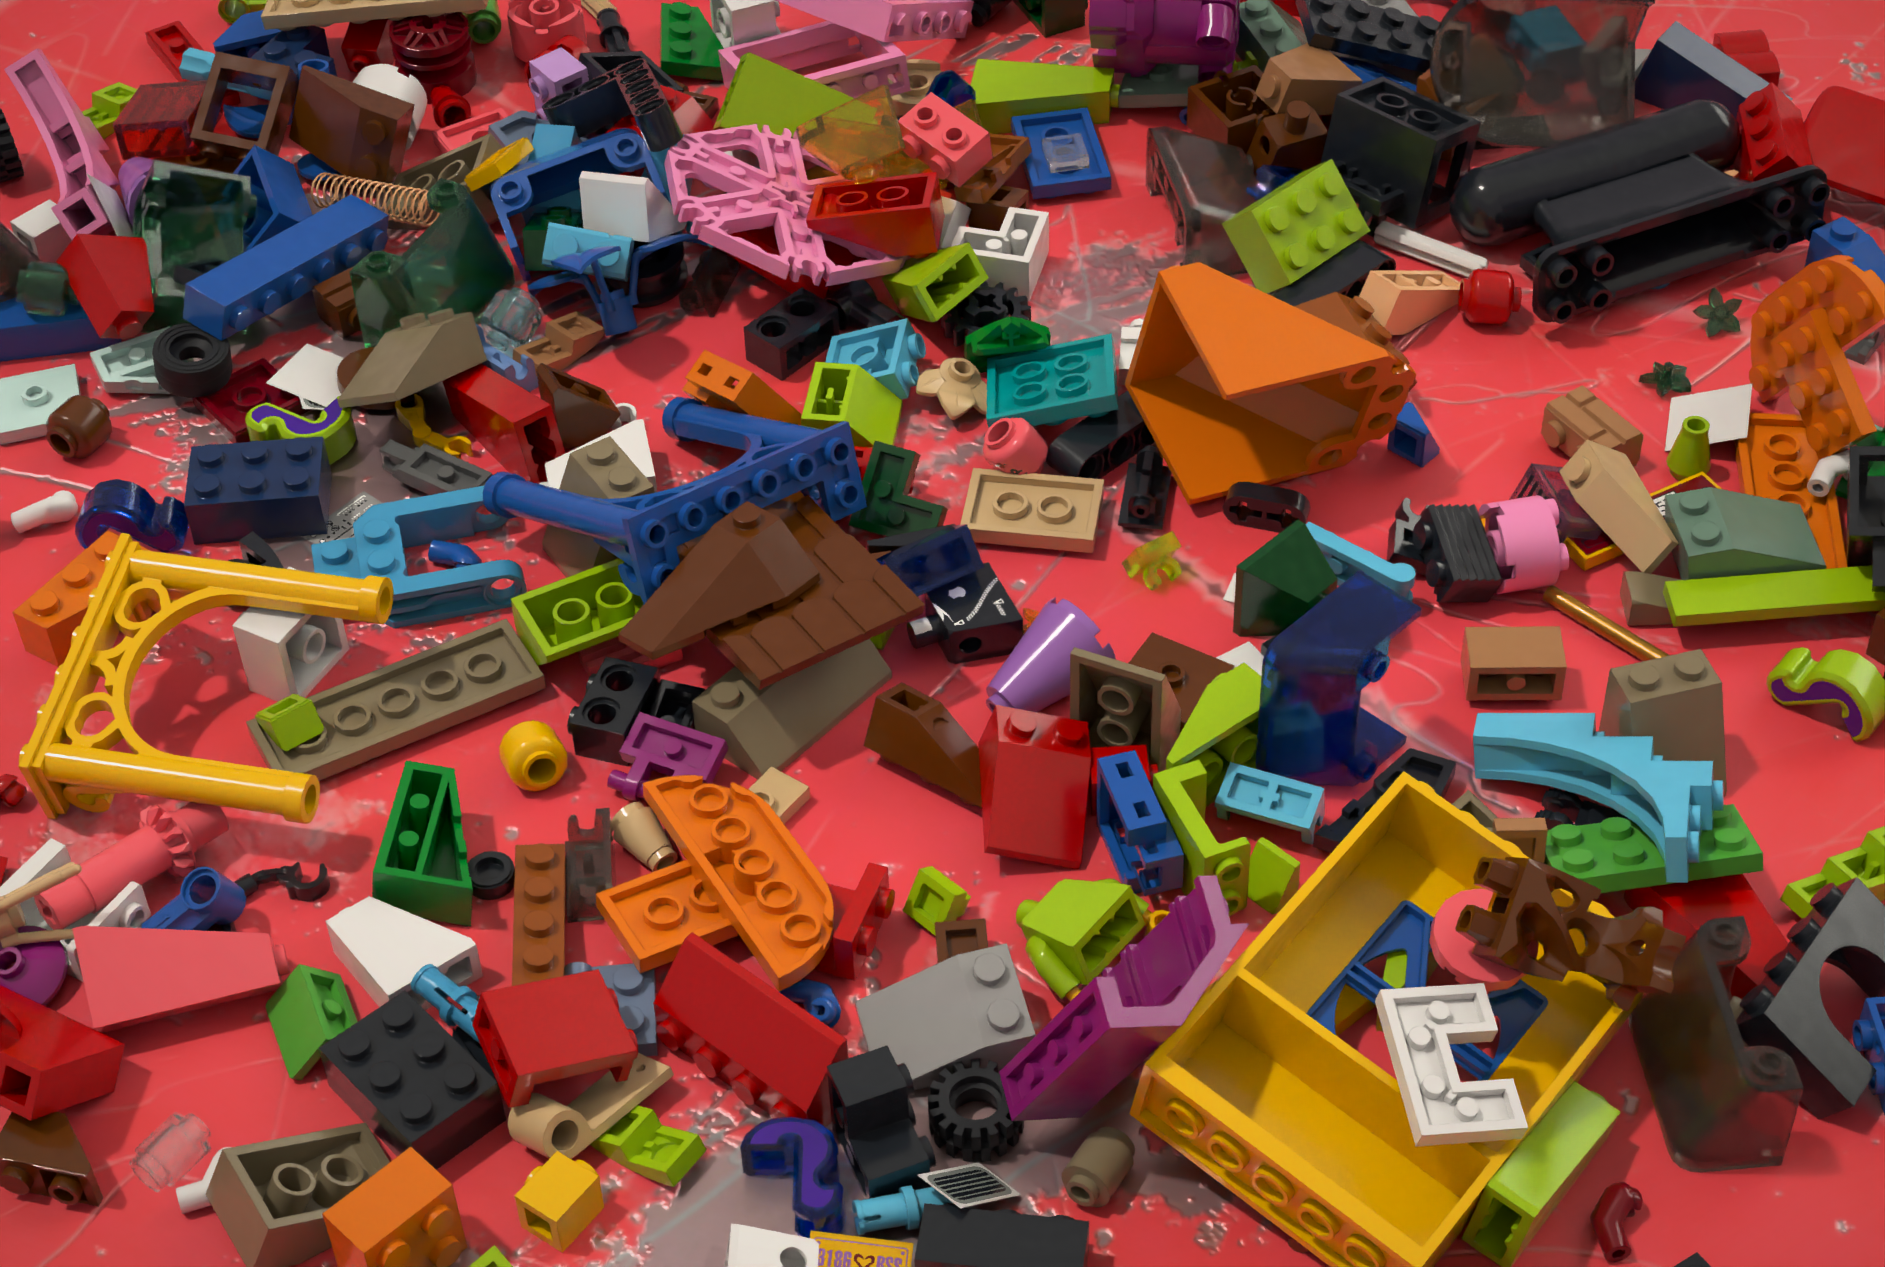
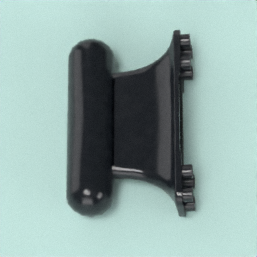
(1636, 207)

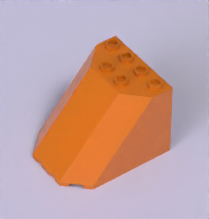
(1254, 385)

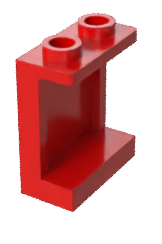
(552, 1033)

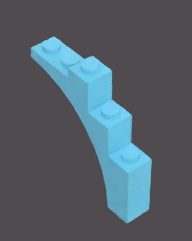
(1567, 753)

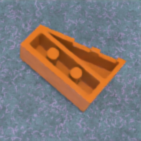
(60, 605)

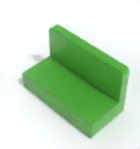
(307, 1014)

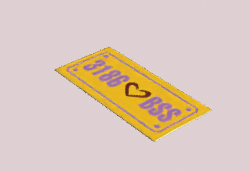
(857, 1251)

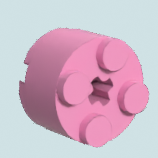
(1525, 542)

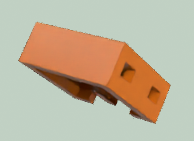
(712, 382)

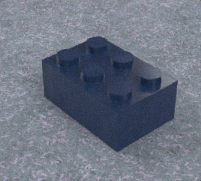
(259, 488)

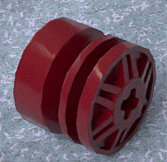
(435, 51)

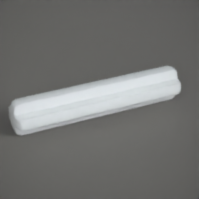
(1428, 249)

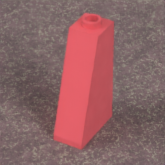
(167, 972)

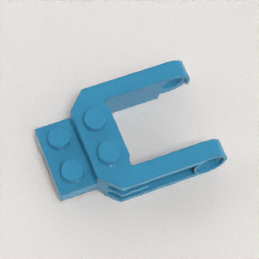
(418, 521)

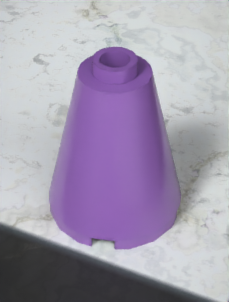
(1039, 665)

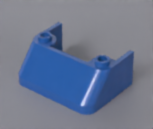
(560, 173)

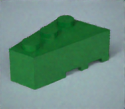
(424, 849)

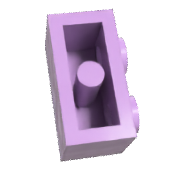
(554, 75)

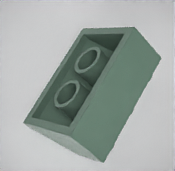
(1267, 31)

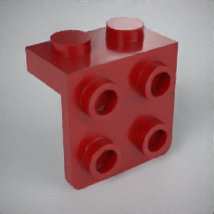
(857, 922)

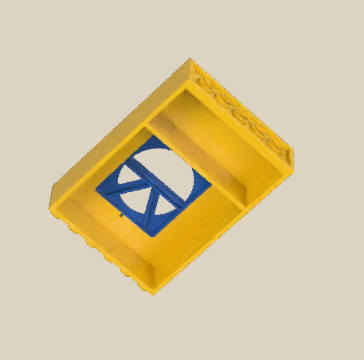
(1306, 1121)

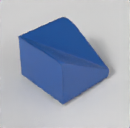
(1412, 438)

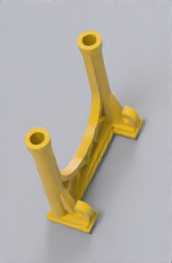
(82, 770)

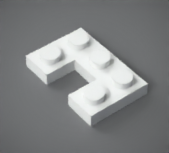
(1418, 1034)

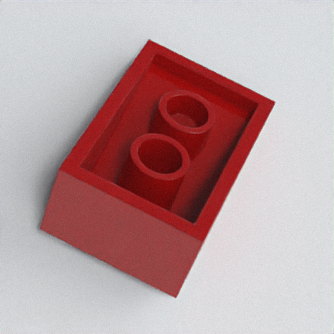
(887, 214)
(1034, 786)

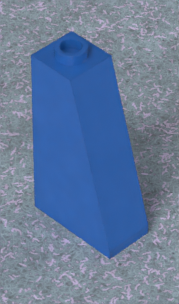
(40, 336)

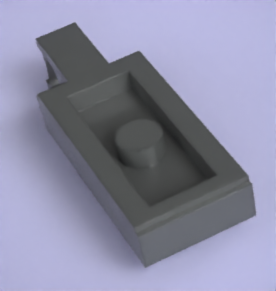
(430, 468)

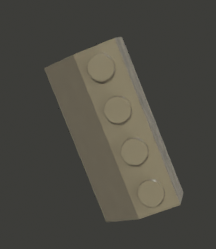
(791, 714)

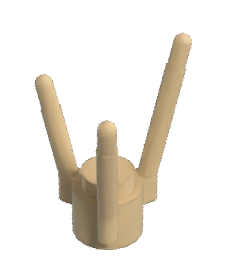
(12, 914)

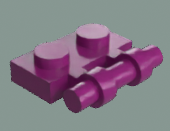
(667, 749)

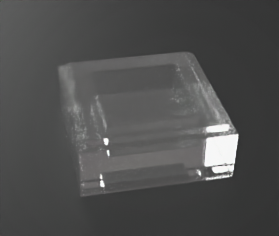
(1065, 153)

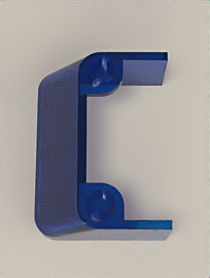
(1314, 684)

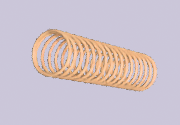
(335, 177)

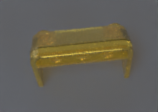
(865, 138)

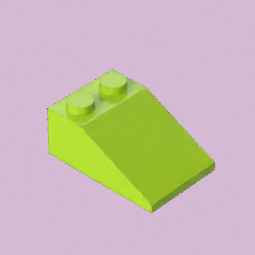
(1221, 727)

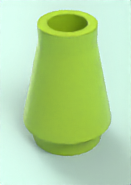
(1691, 449)

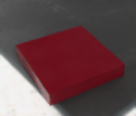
(243, 392)

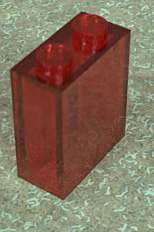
(160, 120)

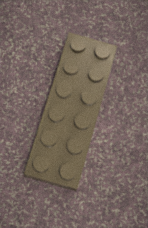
(409, 701)

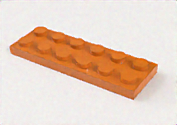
(1777, 466)

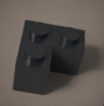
(876, 1123)

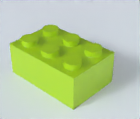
(1296, 227)

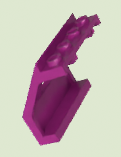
(1124, 1012)

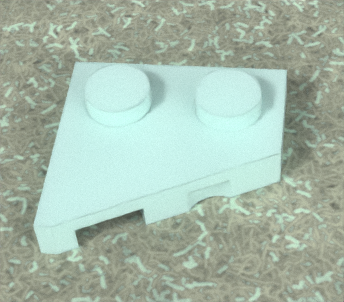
(129, 365)

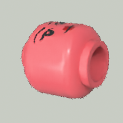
(1014, 447)

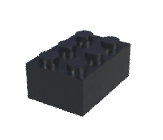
(412, 1082)

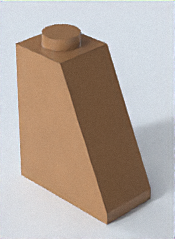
(1307, 76)

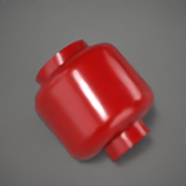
(1489, 297)

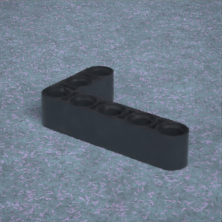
(614, 96)

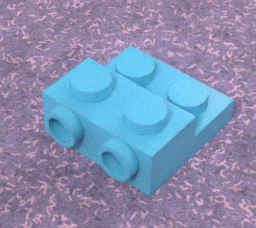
(883, 351)

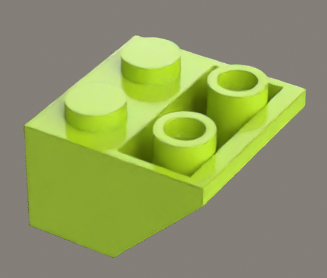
(852, 395)

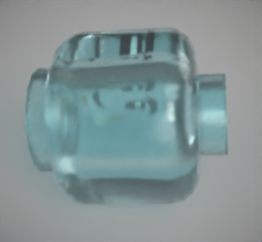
(511, 319)

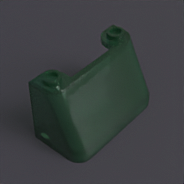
(185, 219)
(447, 267)

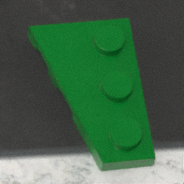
(688, 43)

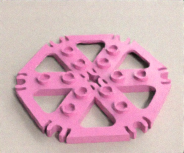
(762, 198)

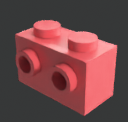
(945, 140)

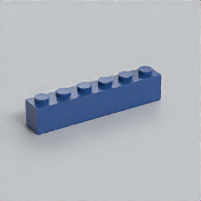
(284, 267)

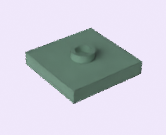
(1161, 87)

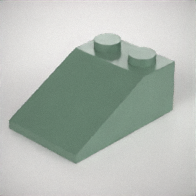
(1738, 535)

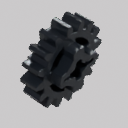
(983, 308)

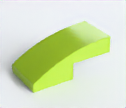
(107, 106)
(649, 1147)

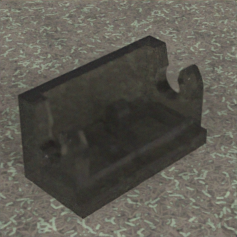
(589, 865)

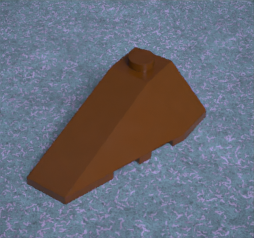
(731, 571)

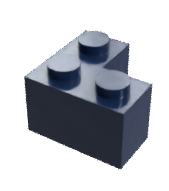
(296, 46)

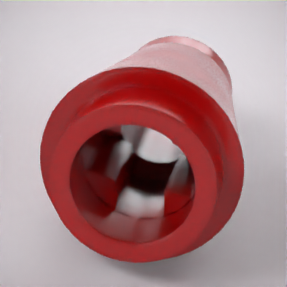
(448, 106)

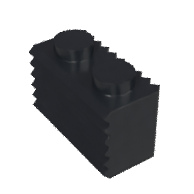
(1457, 554)

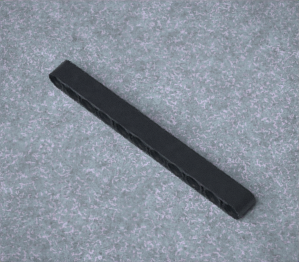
(1107, 441)

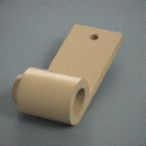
(569, 1129)

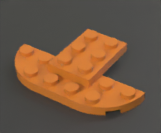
(1802, 344)
(737, 879)

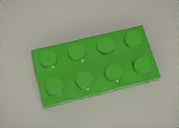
(1623, 857)

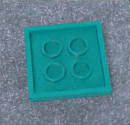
(1054, 382)

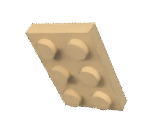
(1033, 510)

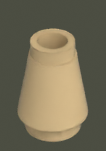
(643, 836)

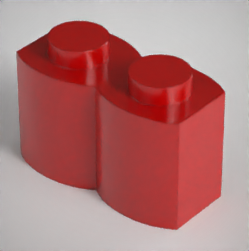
(1750, 50)

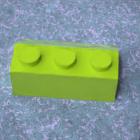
(574, 612)

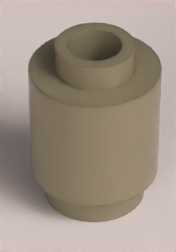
(1099, 1167)

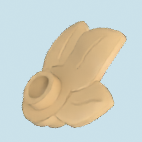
(956, 386)

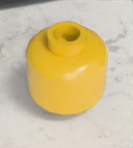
(533, 755)

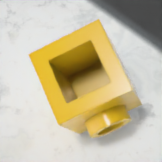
(559, 1200)

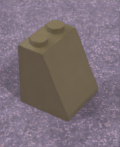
(595, 472)
(1673, 701)

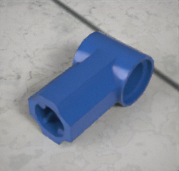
(203, 901)

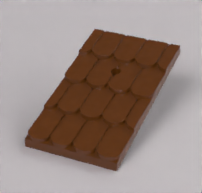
(841, 610)

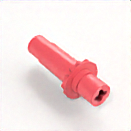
(160, 845)

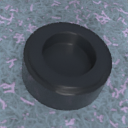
(491, 875)

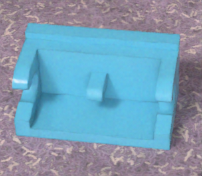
(1271, 799)

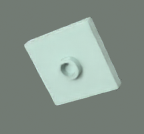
(31, 398)

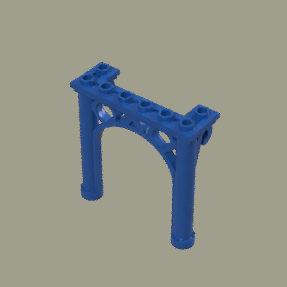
(651, 526)

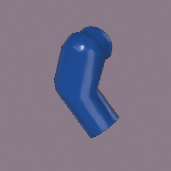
(452, 554)

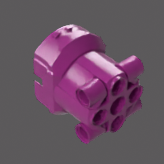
(1151, 32)

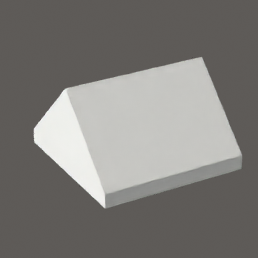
(626, 207)

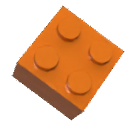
(398, 1218)

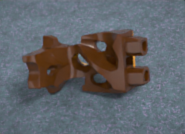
(1526, 912)

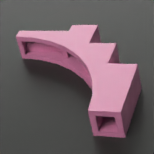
(71, 142)

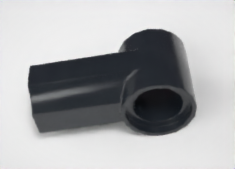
(860, 307)

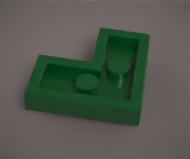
(886, 495)

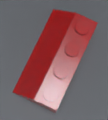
(747, 1033)

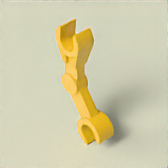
(414, 420)

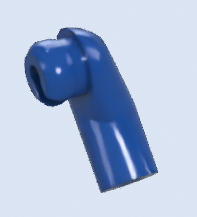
(817, 1000)

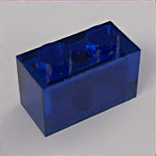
(935, 559)

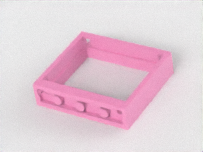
(909, 18)
(823, 43)

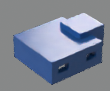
(1149, 839)

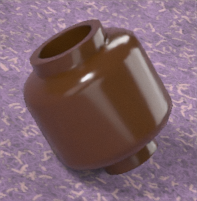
(78, 427)

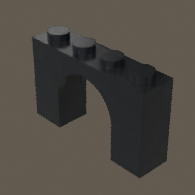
(1788, 1008)

